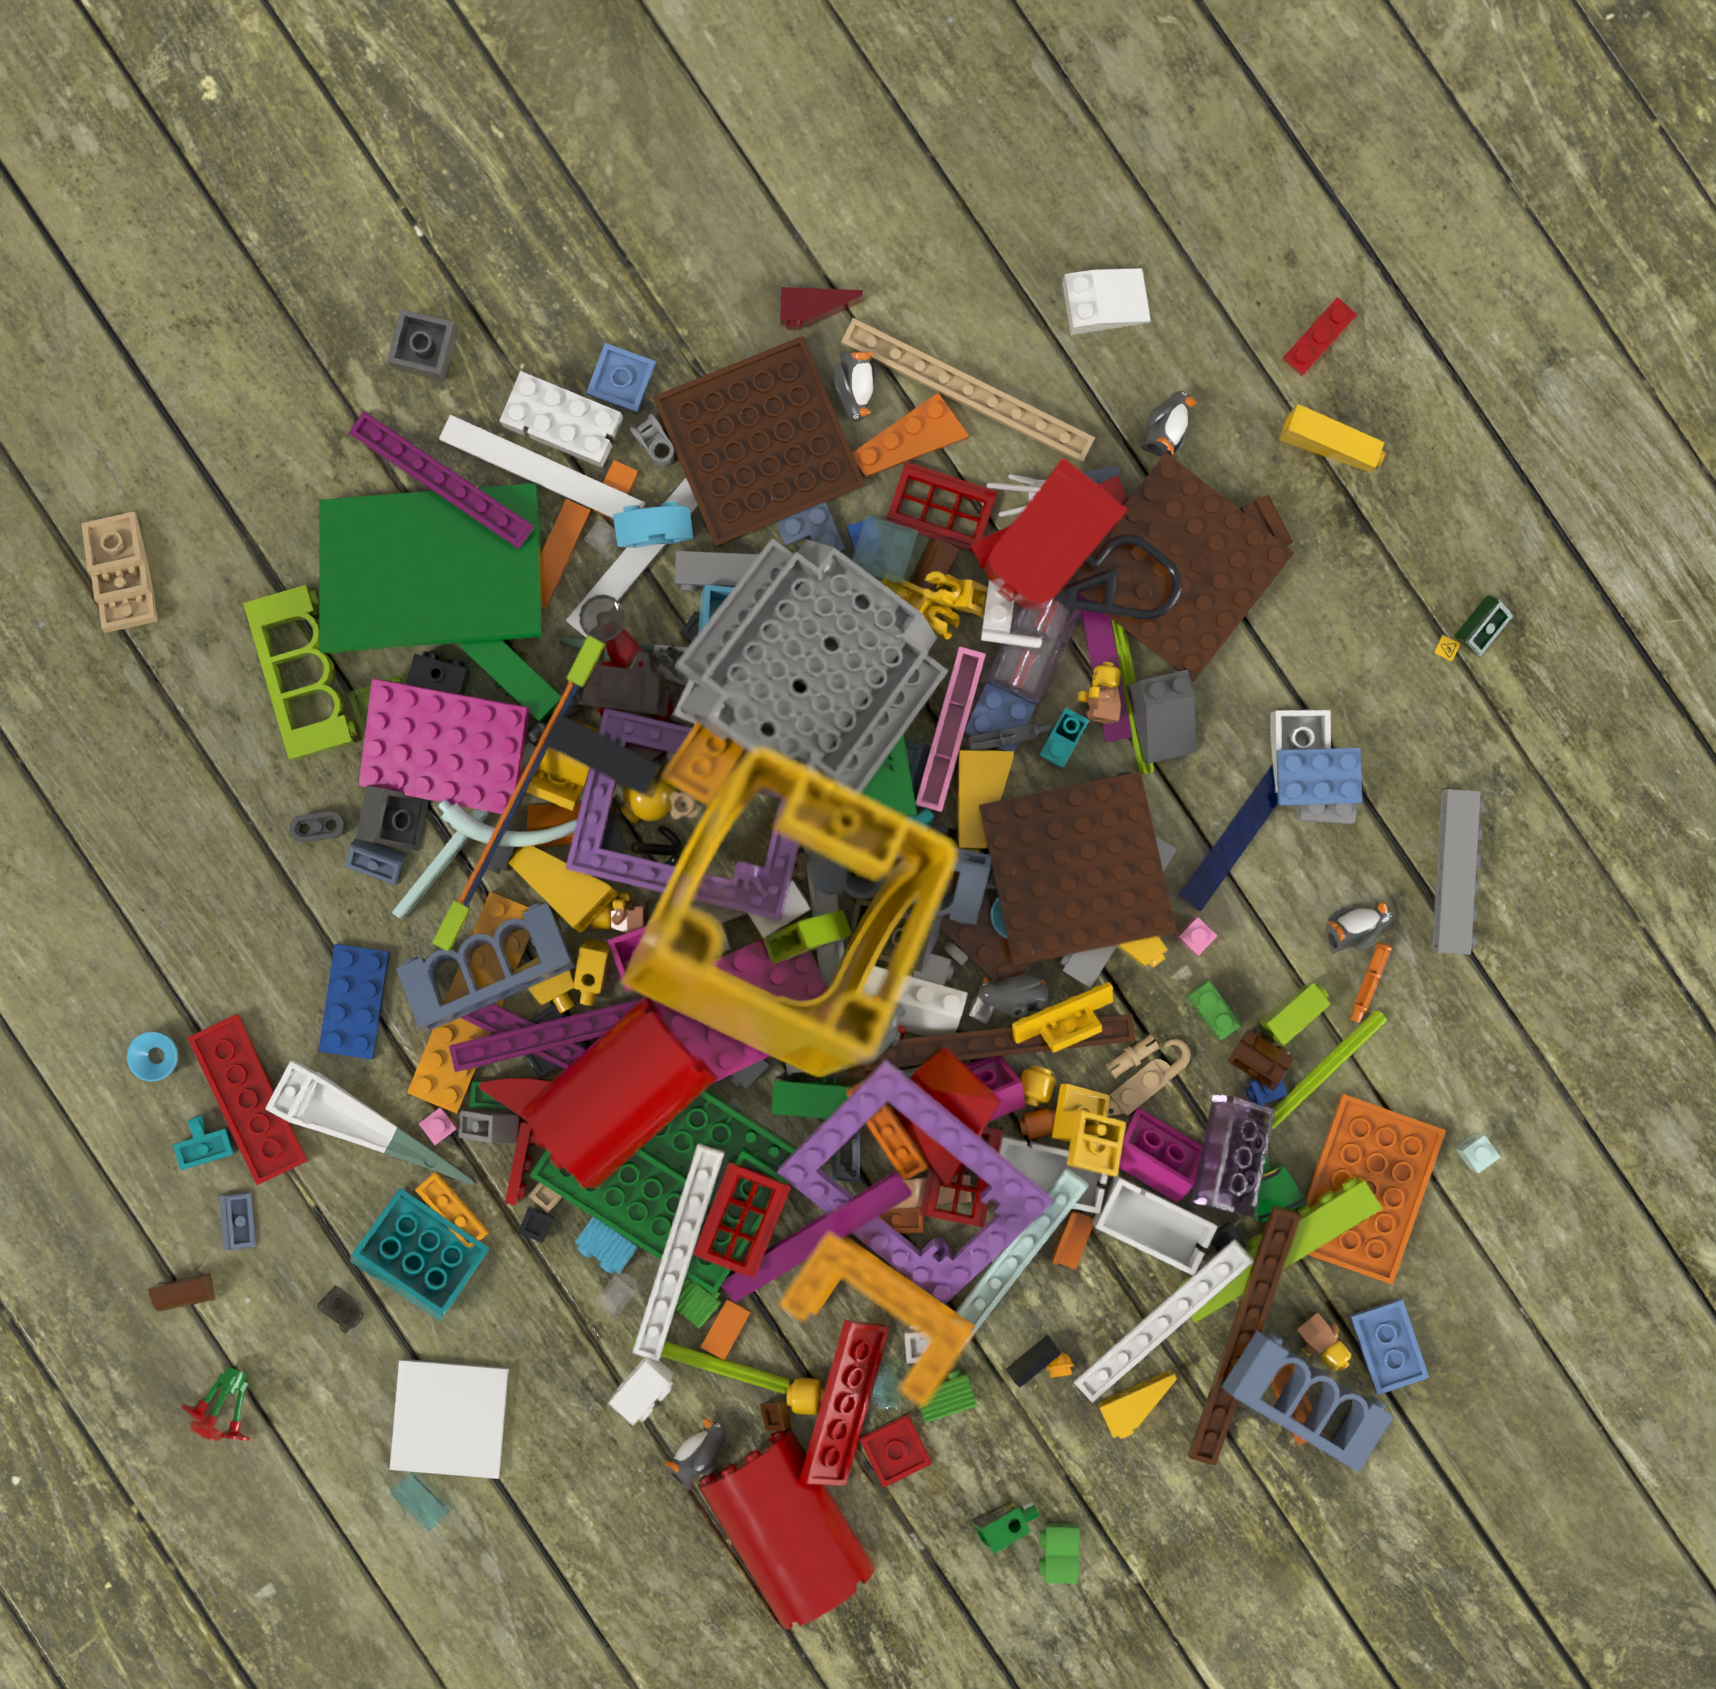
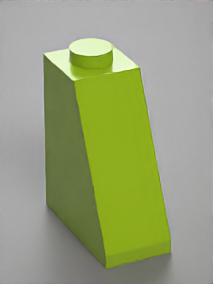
(807, 936)
(1295, 1013)

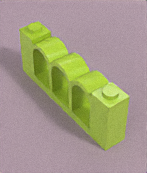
(278, 610)

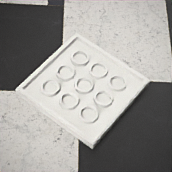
(449, 1418)

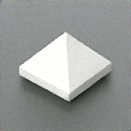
(980, 1010)

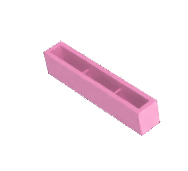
(950, 729)

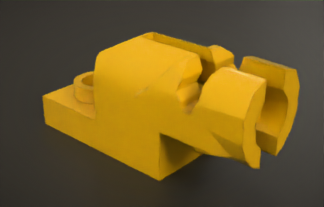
(958, 593)
(930, 609)

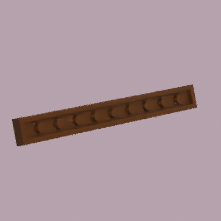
(994, 1043)
(1248, 1319)

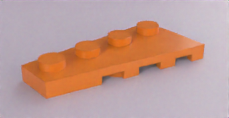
(917, 433)

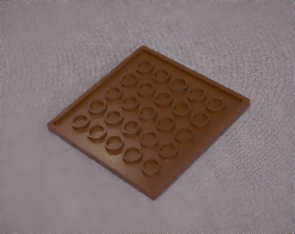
(758, 441)
(1219, 554)
(1077, 869)

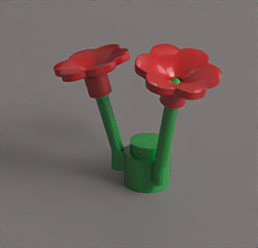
(230, 1382)

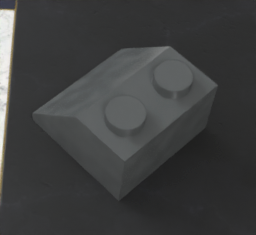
(392, 818)

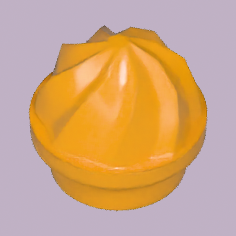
(1060, 1366)

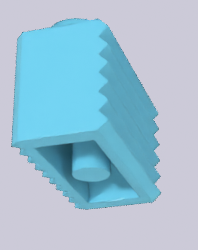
(606, 1246)

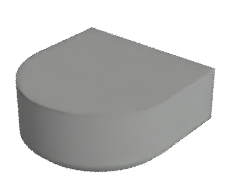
(956, 953)

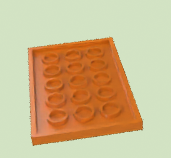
(1396, 1162)

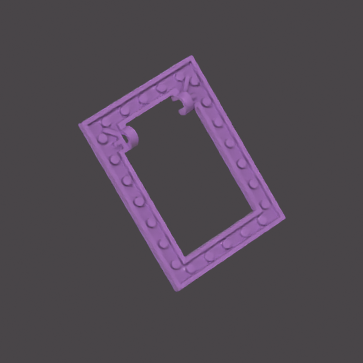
(752, 888)
(1015, 1195)

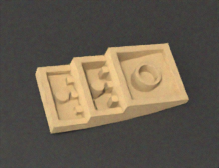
(119, 572)

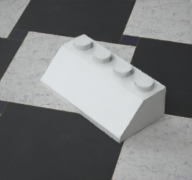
(928, 1006)

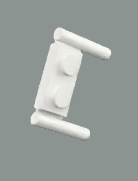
(998, 621)

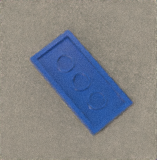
(354, 1001)

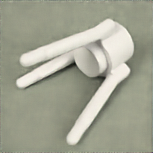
(1032, 489)

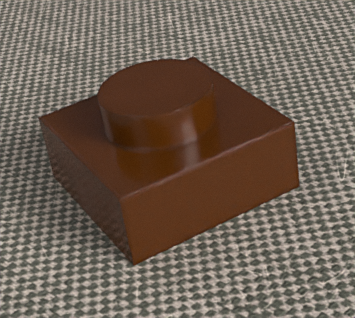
(775, 1415)

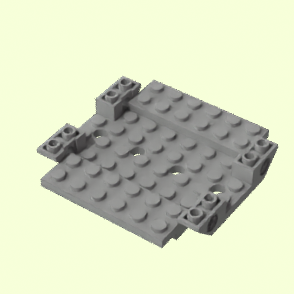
(775, 635)

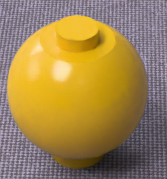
(646, 808)

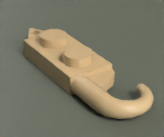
(1147, 1081)

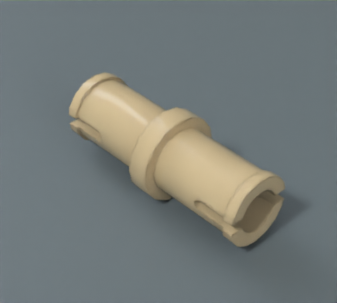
(1132, 1056)

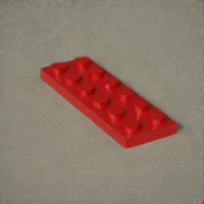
(243, 1094)
(844, 1403)

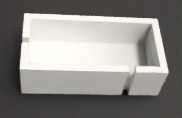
(561, 419)
(1046, 1163)
(1154, 1224)

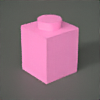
(1196, 936)

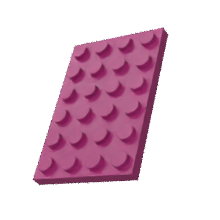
(443, 745)
(792, 978)

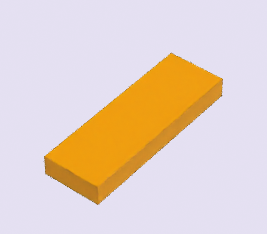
(447, 1203)

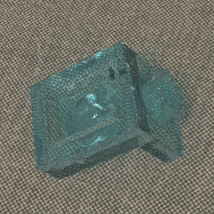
(883, 1384)

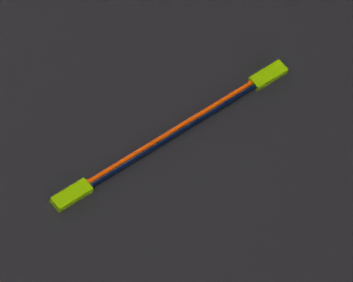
(458, 912)

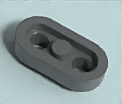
(318, 826)

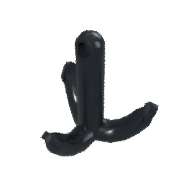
(674, 850)

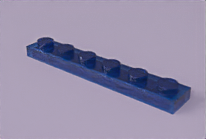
(1231, 842)

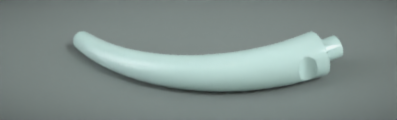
(474, 829)

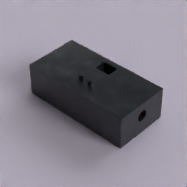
(605, 756)

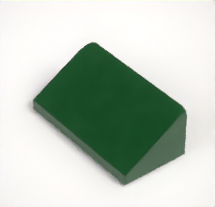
(1484, 625)

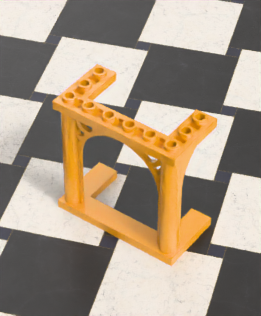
(849, 1260)

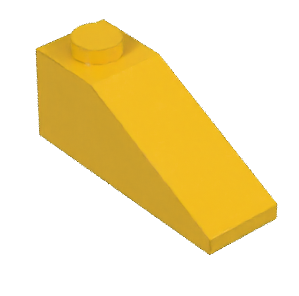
(1131, 1406)

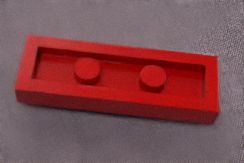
(1319, 336)
(521, 1164)

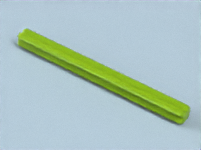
(1128, 677)
(1328, 1066)
(724, 1367)

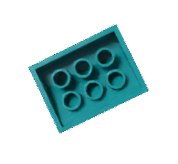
(419, 1255)

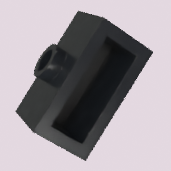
(439, 675)

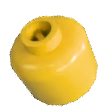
(1037, 1085)
(805, 1396)

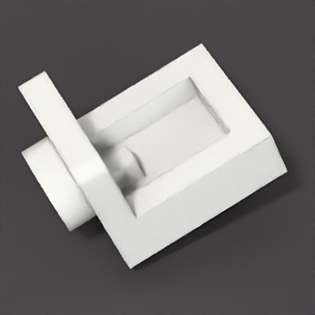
(915, 1344)

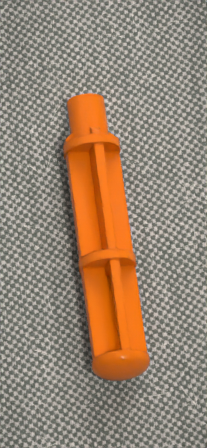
(1370, 981)

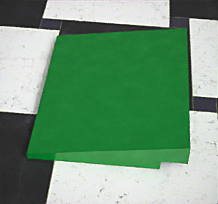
(425, 572)
(647, 1188)

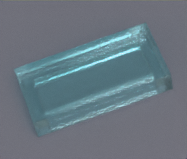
(420, 1501)

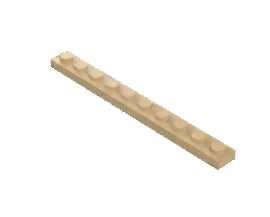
(968, 391)

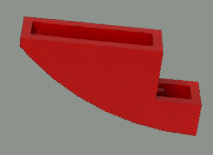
(514, 1091)

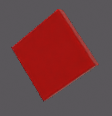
(895, 1450)

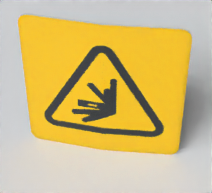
(1447, 648)

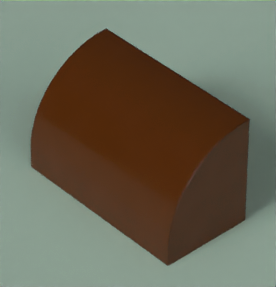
(936, 557)
(182, 1292)

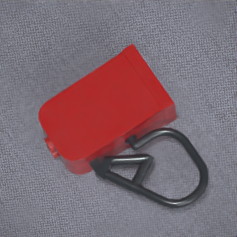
(1056, 537)

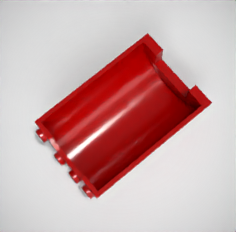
(616, 1096)
(787, 1531)

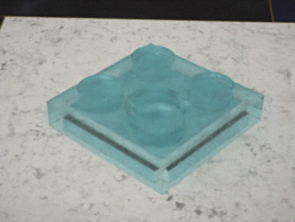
(884, 549)

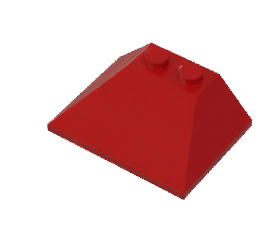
(959, 1093)

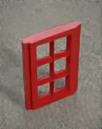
(947, 483)
(979, 1209)
(718, 1211)

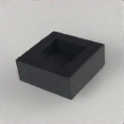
(536, 1224)

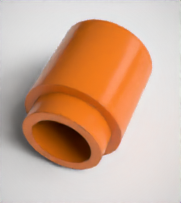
(1038, 1123)

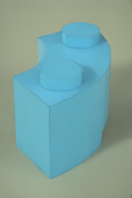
(653, 525)

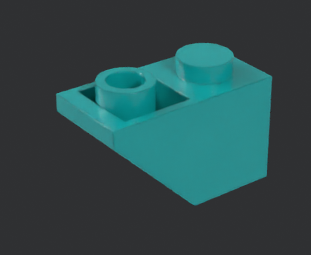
(1063, 738)

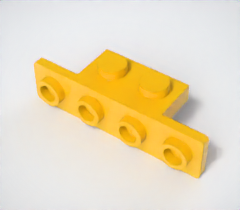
(1066, 1021)

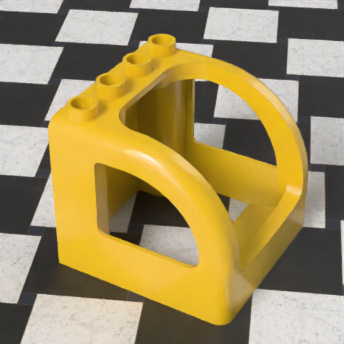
(841, 1023)

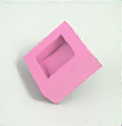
(438, 1125)

